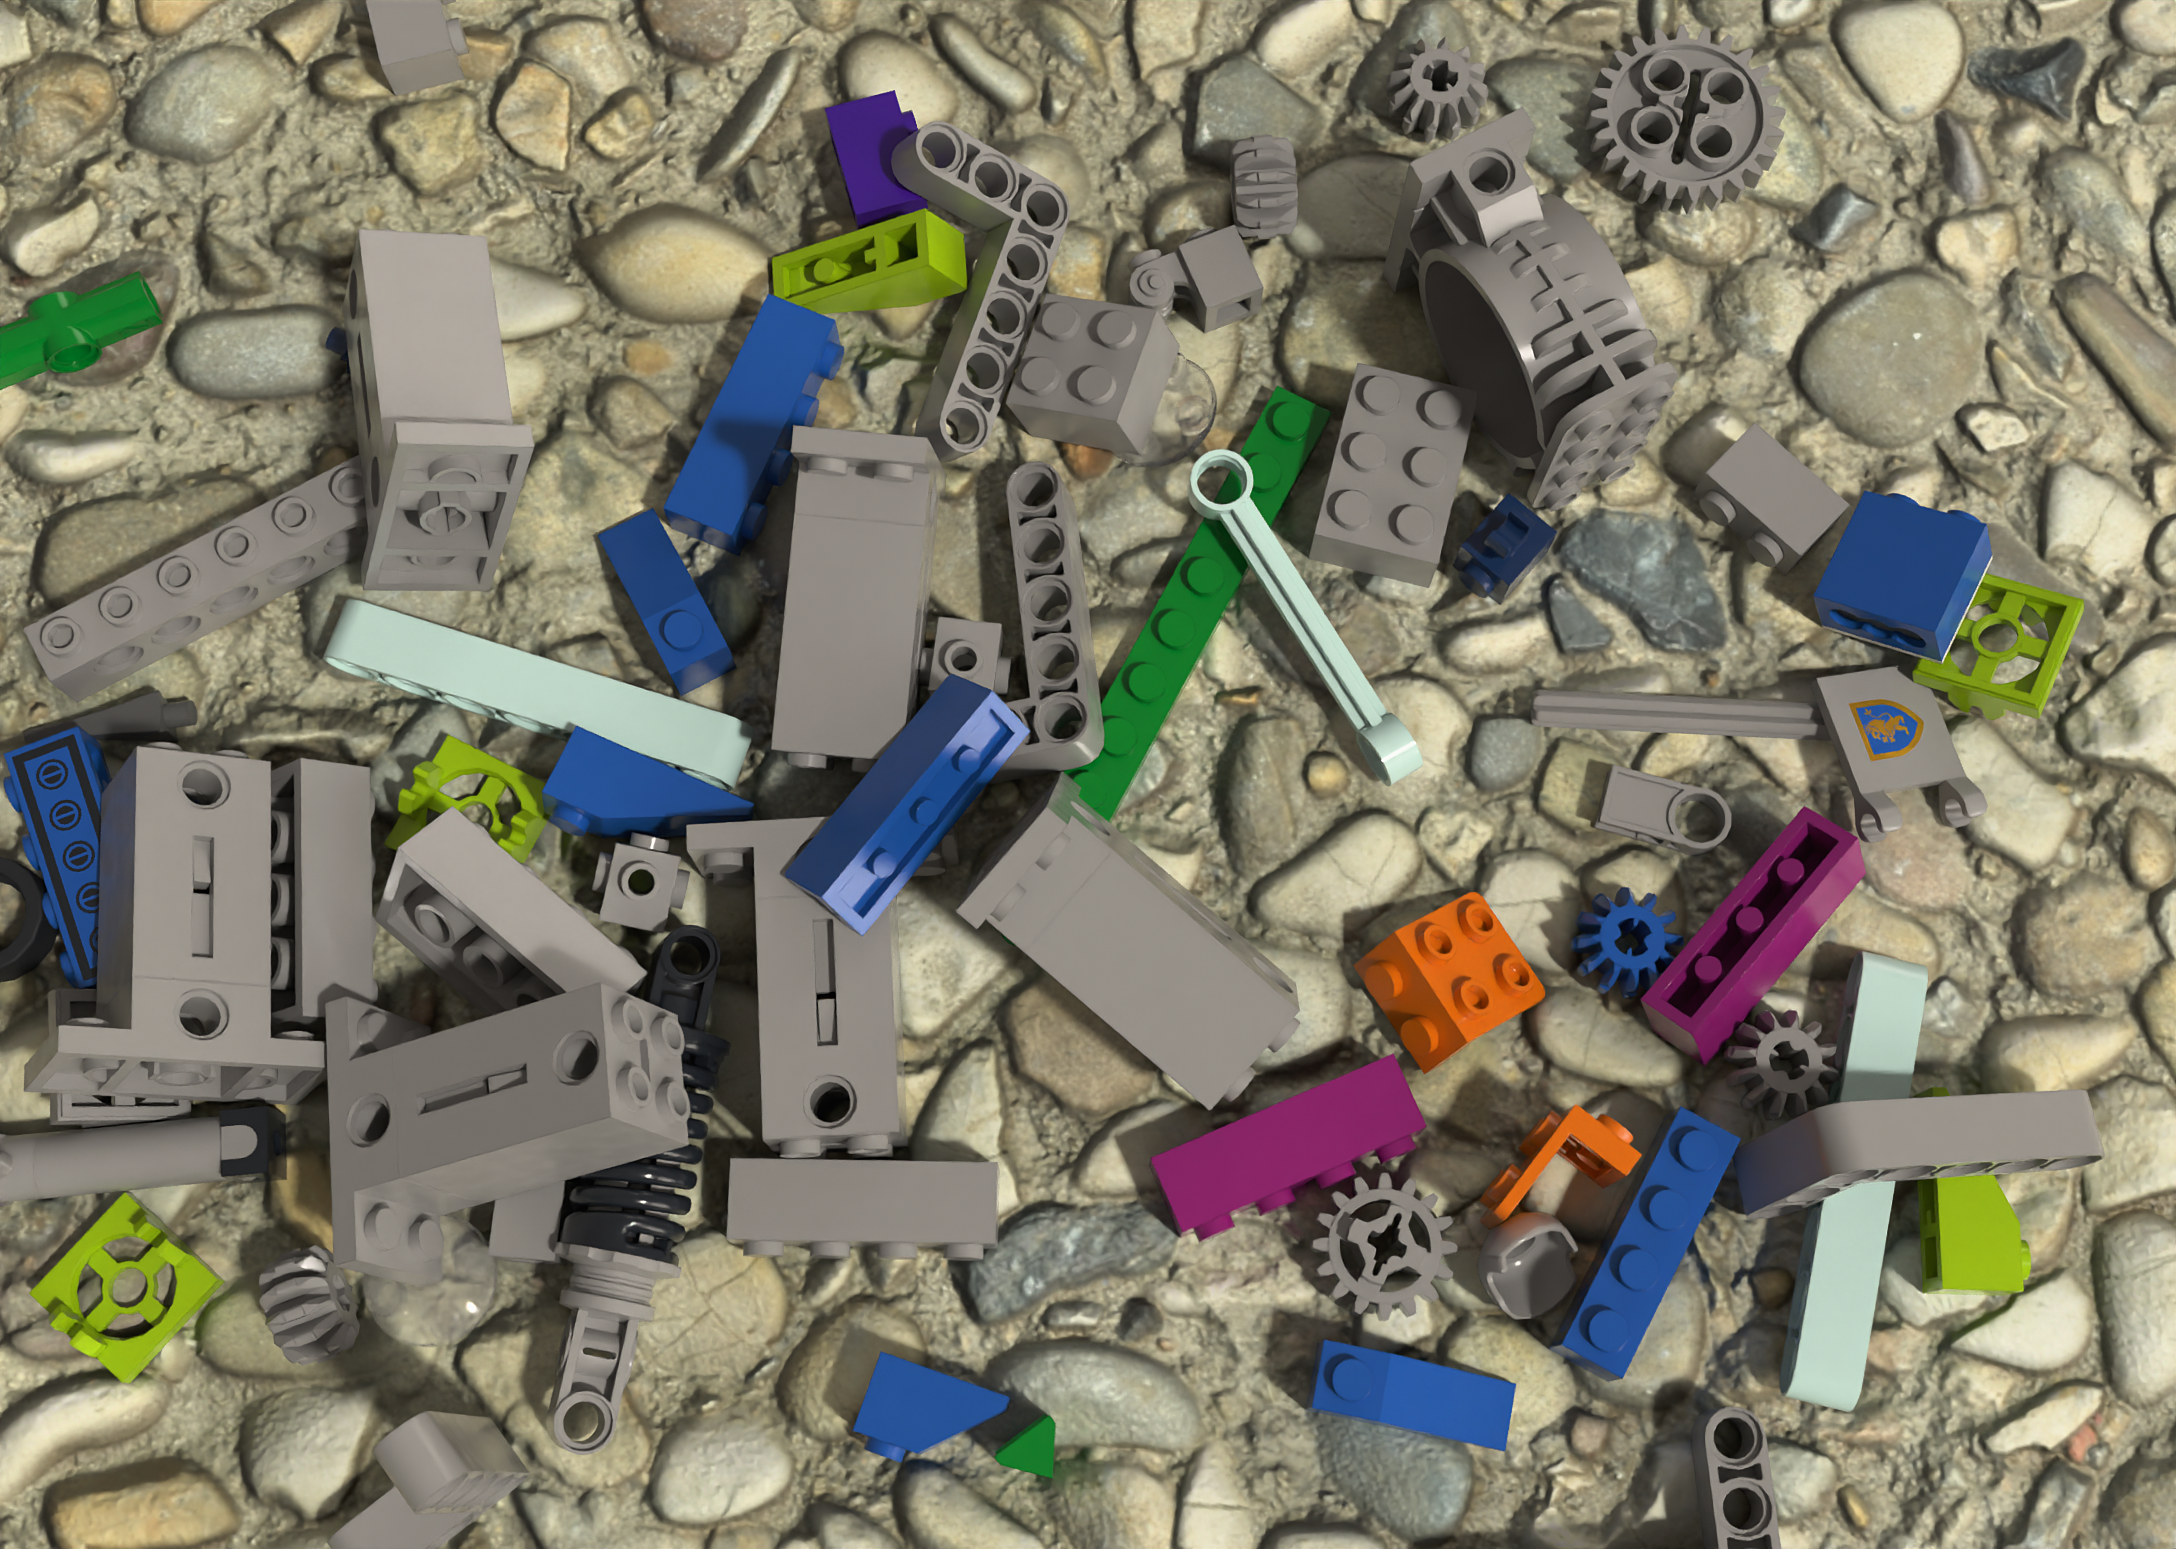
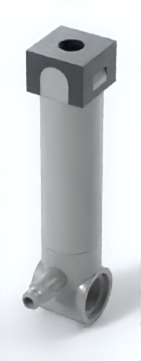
(235, 1147)

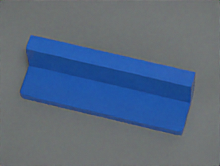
(908, 802)

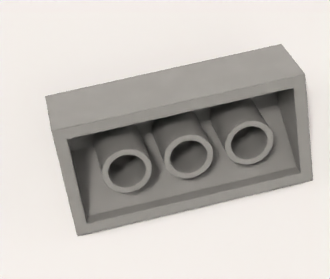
(320, 891)
(493, 922)

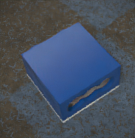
(1904, 575)

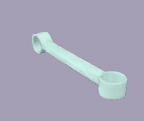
(1379, 734)

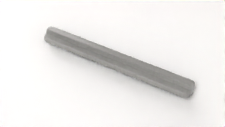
(1678, 715)

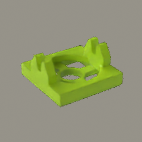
(2009, 600)
(459, 759)
(59, 1288)

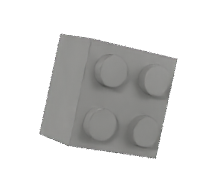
(1093, 373)

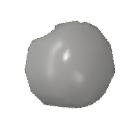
(1527, 1264)

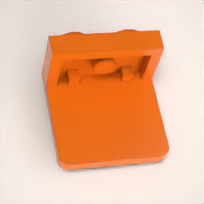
(1449, 979)
(1590, 1144)

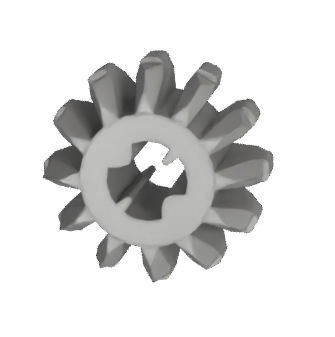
(1438, 69)
(1263, 186)
(1778, 1088)
(308, 1305)

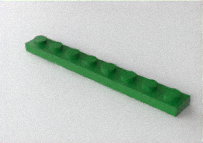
(1195, 604)

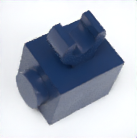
(1503, 550)

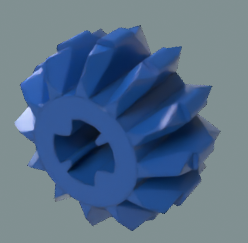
(1605, 927)

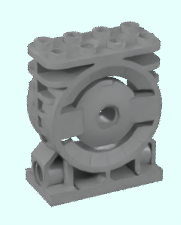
(1528, 313)

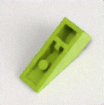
(876, 267)
(1969, 1235)

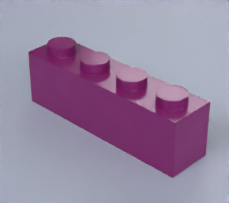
(1754, 935)
(1286, 1147)

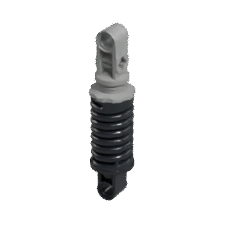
(622, 1225)

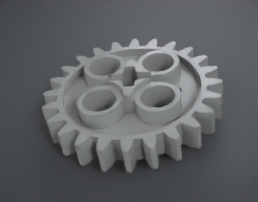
(1738, 132)

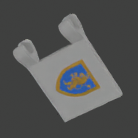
(1893, 742)

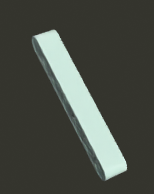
(535, 691)
(1849, 1230)

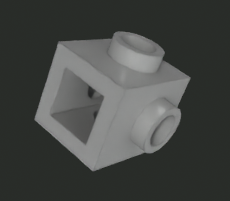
(969, 651)
(640, 908)

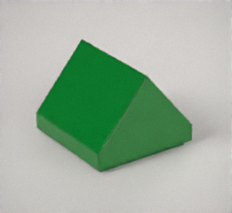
(1031, 1449)

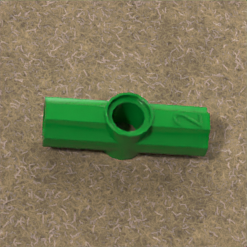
(70, 329)

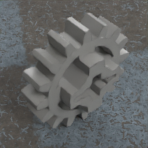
(1412, 1258)

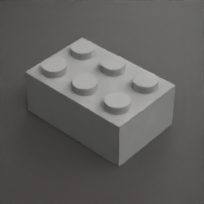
(1394, 475)

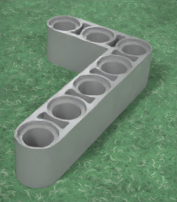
(992, 285)
(1055, 641)
(1913, 1141)
(1745, 1471)
(443, 1477)

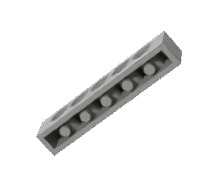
(204, 584)

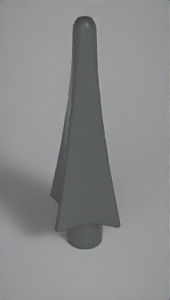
(136, 720)

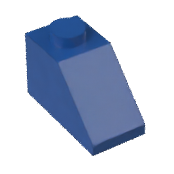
(920, 1408)

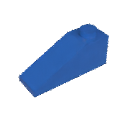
(667, 601)
(621, 792)
(1410, 1395)

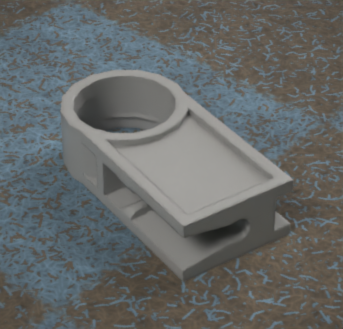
(1645, 808)

